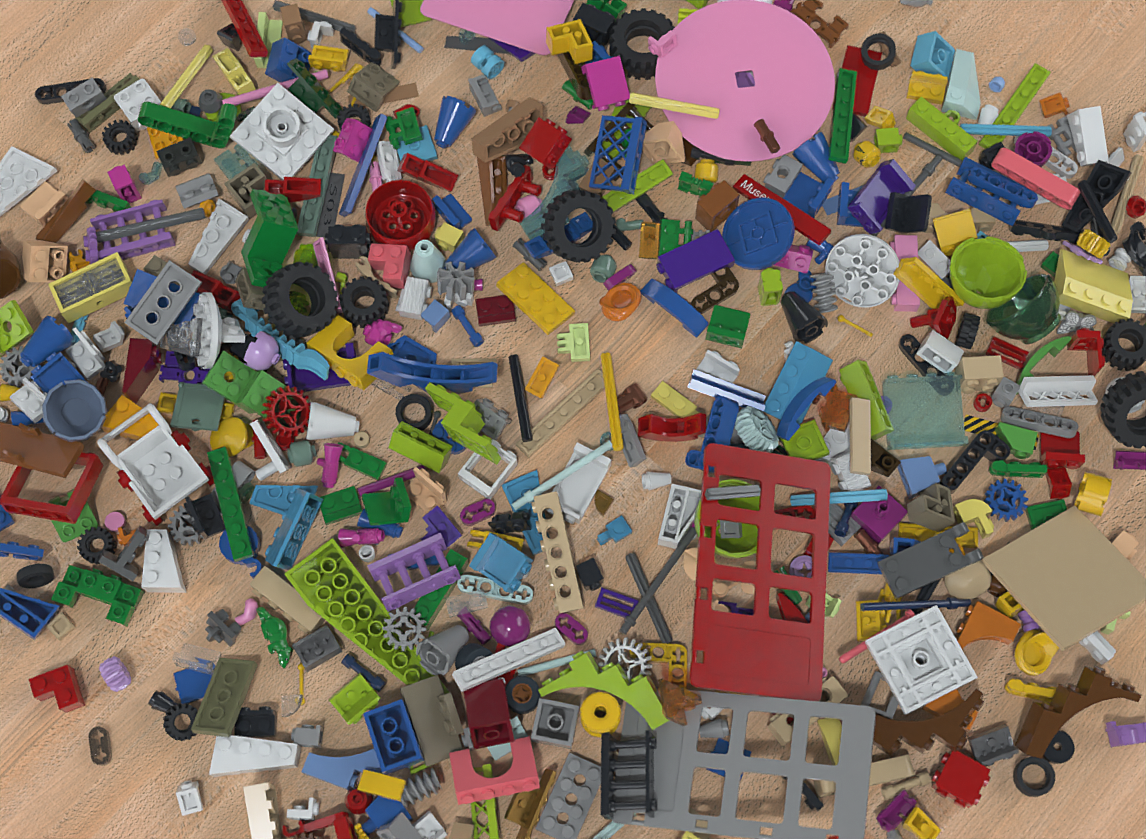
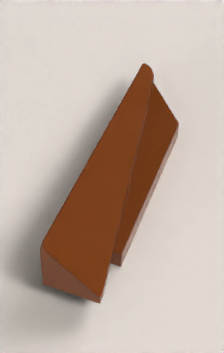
(492, 182)
(67, 213)

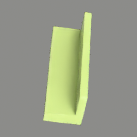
(270, 32)

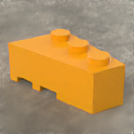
(123, 410)

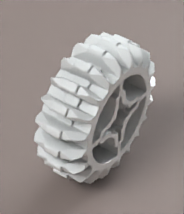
(623, 656)

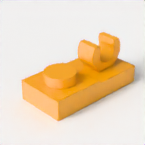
(542, 377)

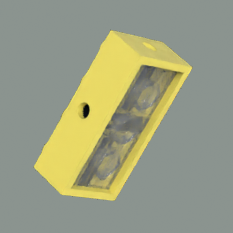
(91, 287)

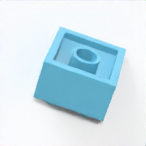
(932, 54)

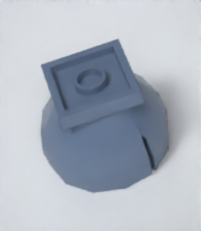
(74, 410)

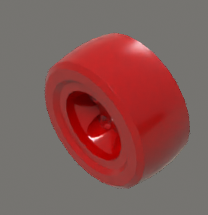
(395, 198)

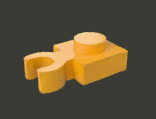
(77, 262)

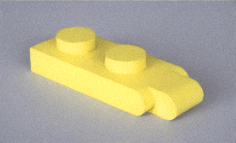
(673, 401)

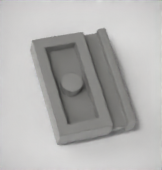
(835, 516)

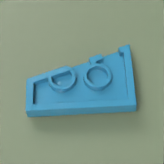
(277, 497)

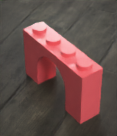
(473, 787)

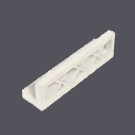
(1056, 387)

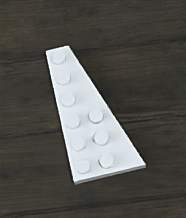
(20, 176)

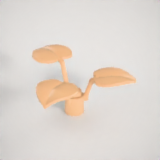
(719, 589)

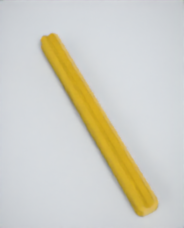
(612, 404)

